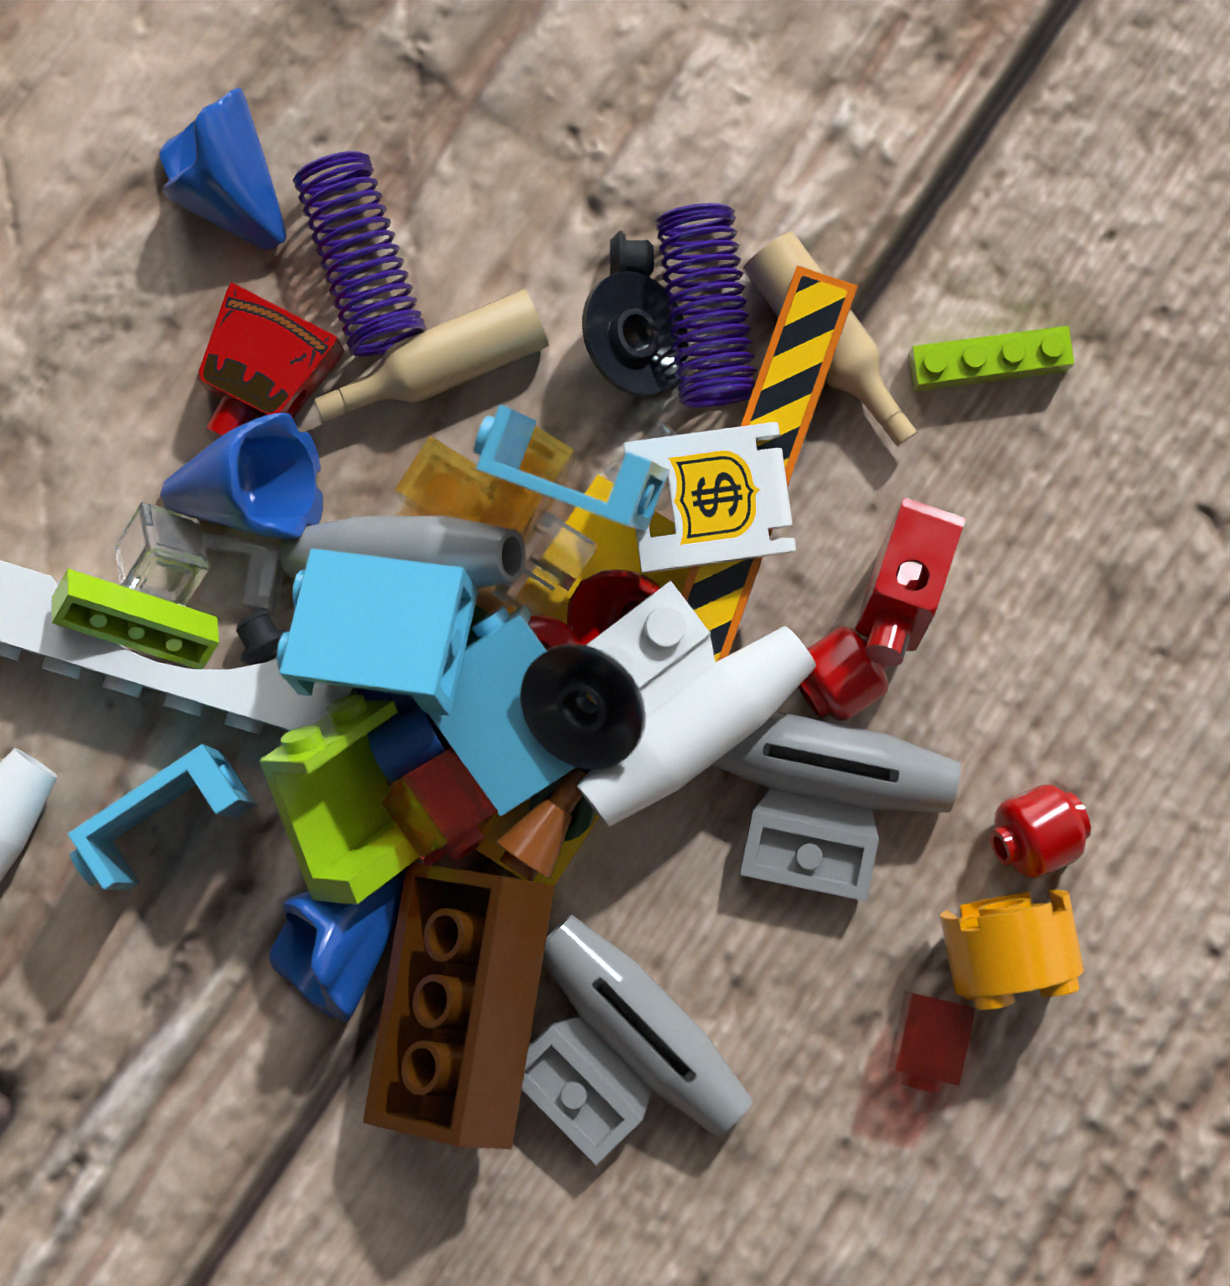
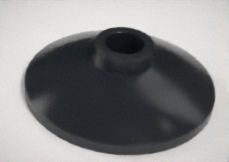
(635, 309)
(566, 719)

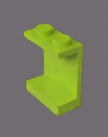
(333, 802)

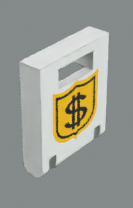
(720, 498)

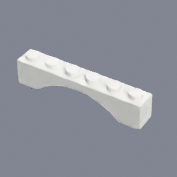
(248, 694)

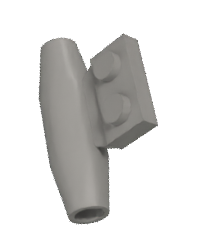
(485, 551)
(823, 783)
(626, 1042)

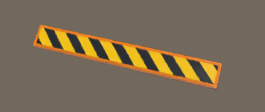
(785, 394)

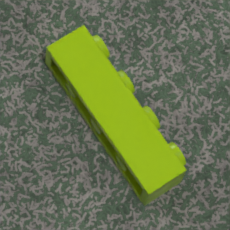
(991, 358)
(134, 619)

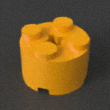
(1013, 948)

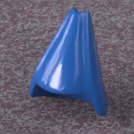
(222, 173)
(252, 480)
(335, 946)

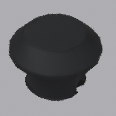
(631, 255)
(259, 638)

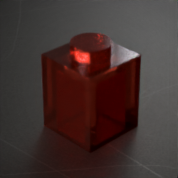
(440, 808)
(931, 1041)

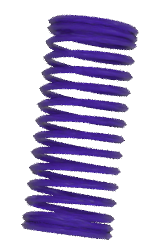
(380, 324)
(713, 390)

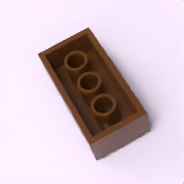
(459, 1006)

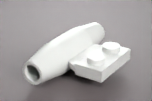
(690, 701)

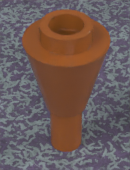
(538, 837)

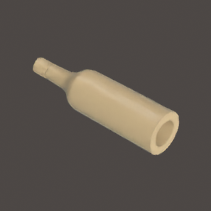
(446, 356)
(857, 357)

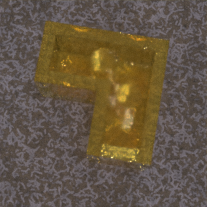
(450, 485)

